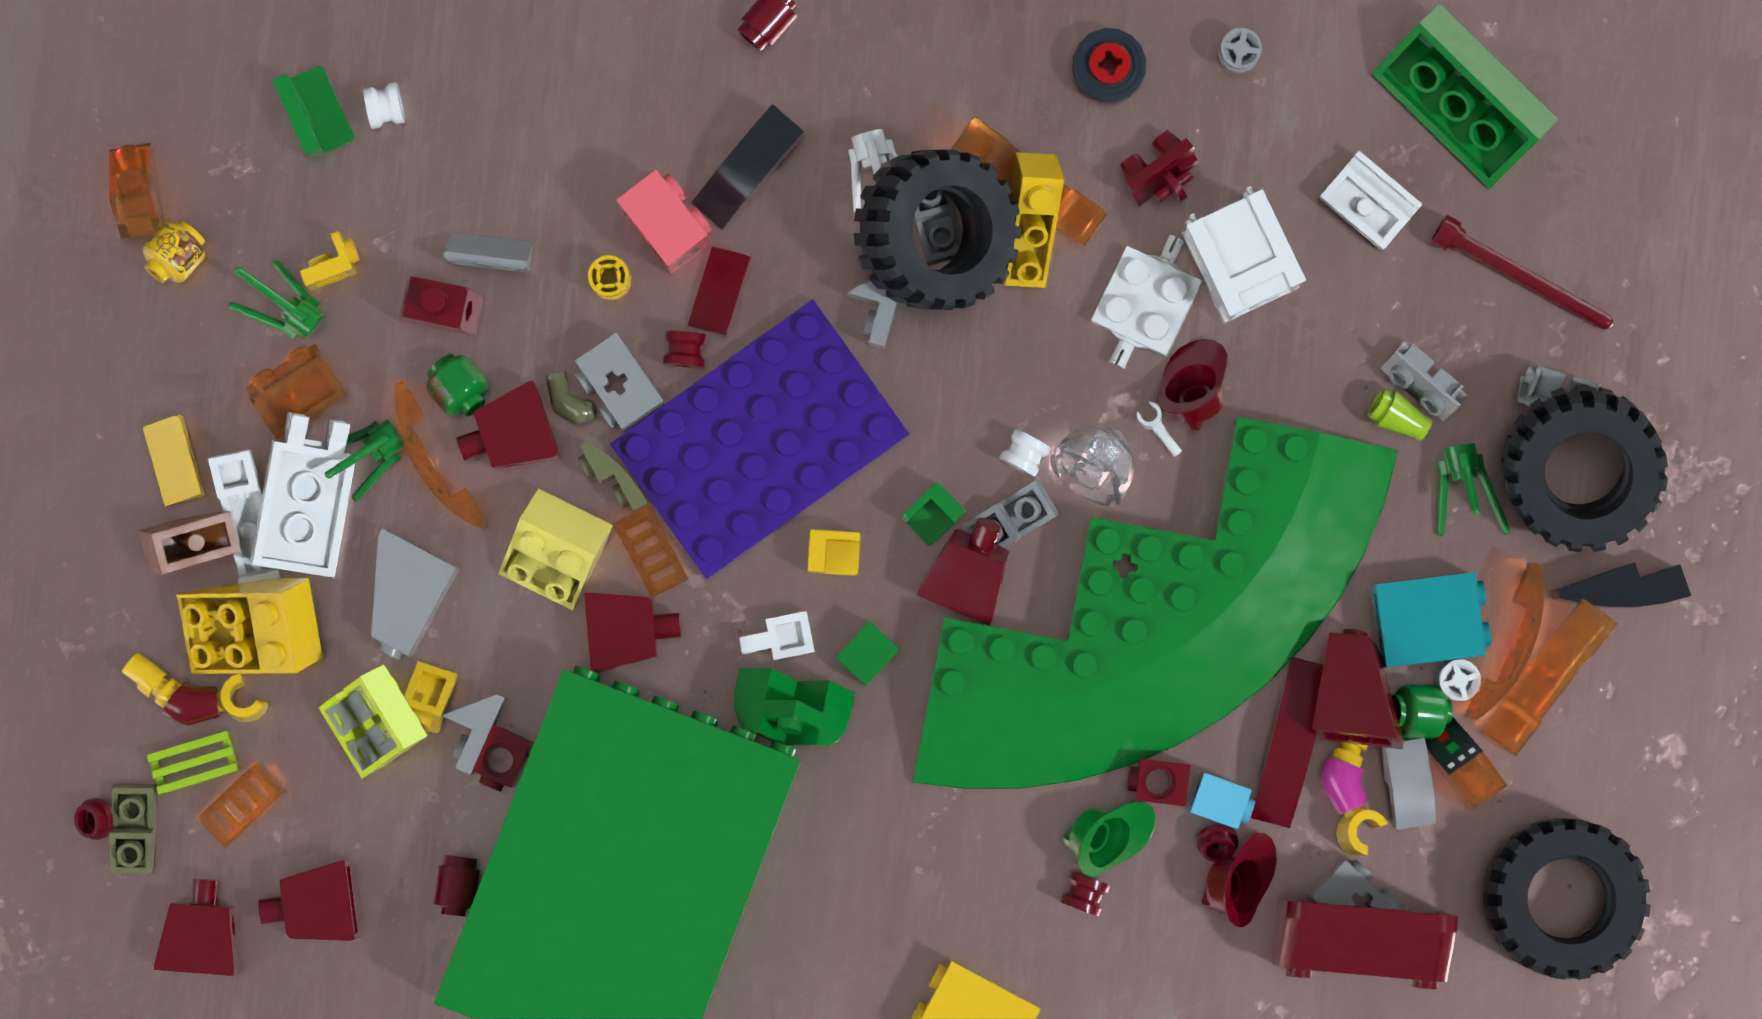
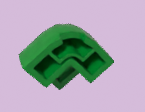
(791, 710)

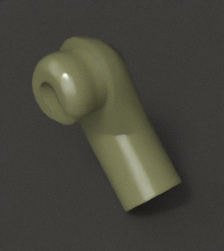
(566, 404)

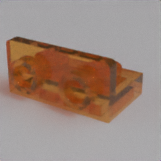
(296, 386)

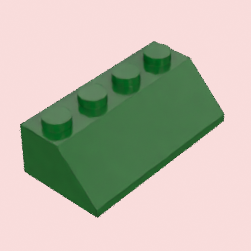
(1464, 96)

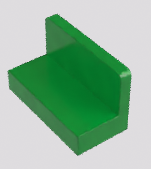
(314, 111)

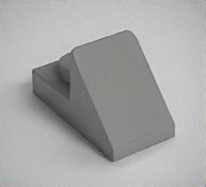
(879, 322)
(479, 718)

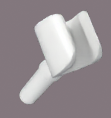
(1159, 429)

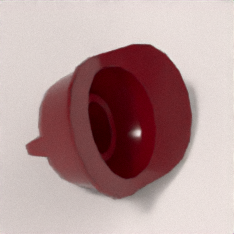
(1194, 382)
(1241, 881)

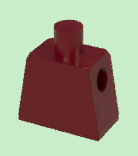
(441, 306)
(512, 431)
(968, 573)
(625, 630)
(315, 904)
(199, 935)

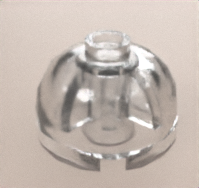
(1097, 463)

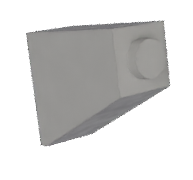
(406, 593)

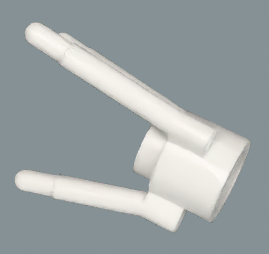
(870, 150)

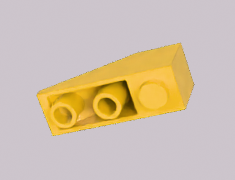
(1038, 191)

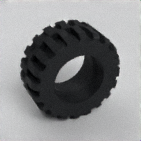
(986, 235)
(1602, 519)
(1623, 903)

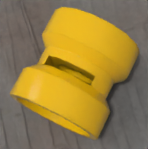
(614, 282)

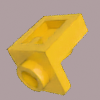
(327, 270)
(429, 694)

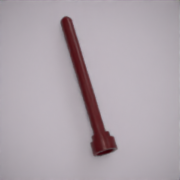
(1453, 236)

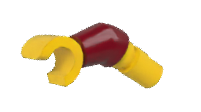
(190, 703)

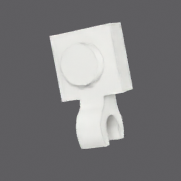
(785, 636)

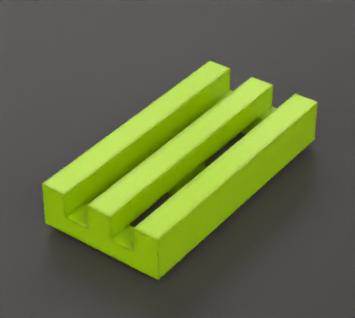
(158, 773)

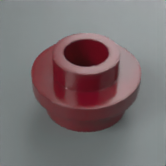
(93, 819)
(1217, 842)

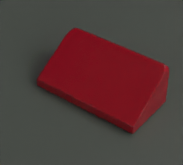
(719, 291)

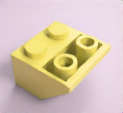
(555, 549)

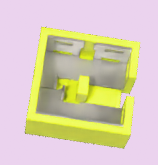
(373, 721)

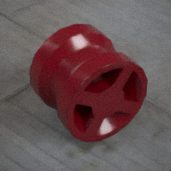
(684, 349)
(1085, 893)

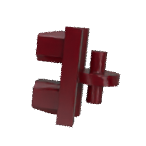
(1165, 174)

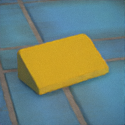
(173, 460)

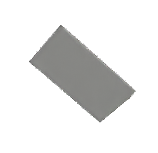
(488, 252)

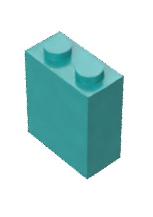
(1430, 619)

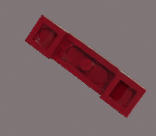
(1289, 745)

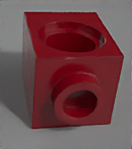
(515, 744)
(1178, 782)

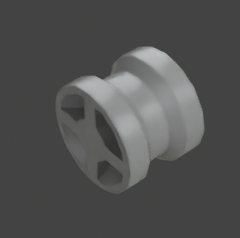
(1242, 42)

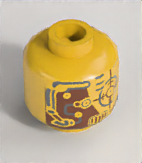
(174, 252)

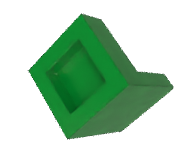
(933, 514)
(867, 653)

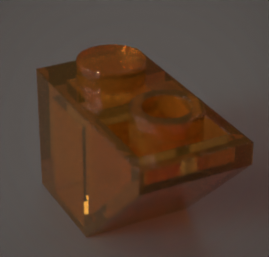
(134, 190)

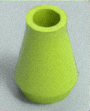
(1397, 414)

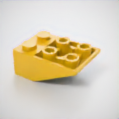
(251, 627)

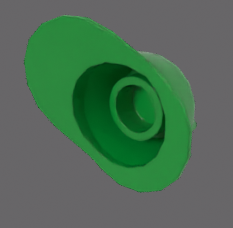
(1109, 837)

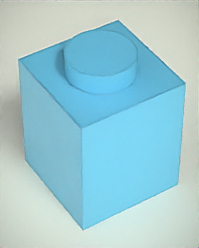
(1221, 801)

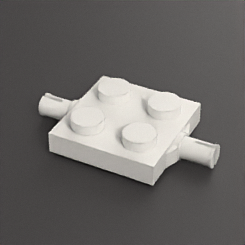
(1146, 301)

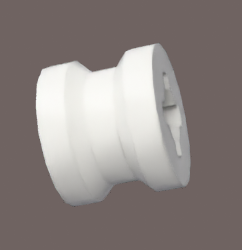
(384, 105)
(1025, 453)
(1465, 678)

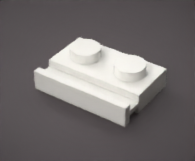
(1370, 201)

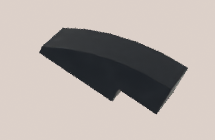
(748, 167)
(1626, 589)

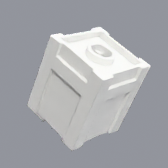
(1242, 255)

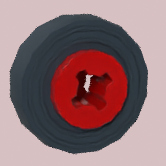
(1099, 80)

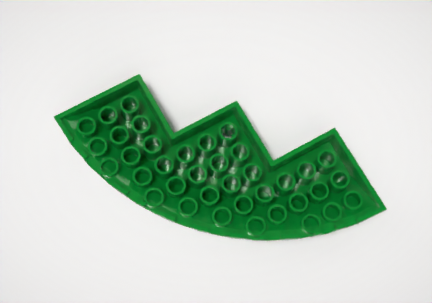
(1173, 639)

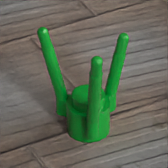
(299, 315)
(381, 442)
(1464, 465)

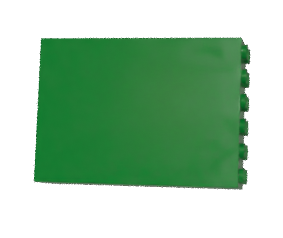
(619, 862)

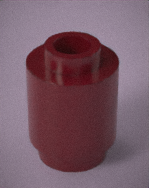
(767, 22)
(456, 885)

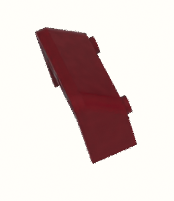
(1364, 941)

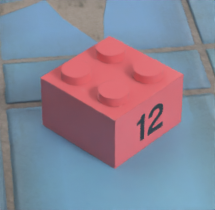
(663, 220)

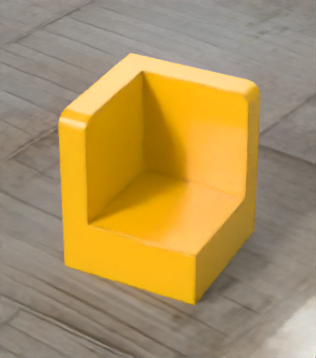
(834, 552)

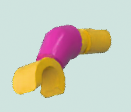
(1345, 790)

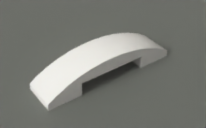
(241, 493)

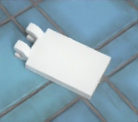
(300, 507)

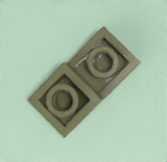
(599, 464)
(133, 828)

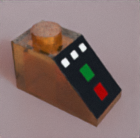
(1464, 766)

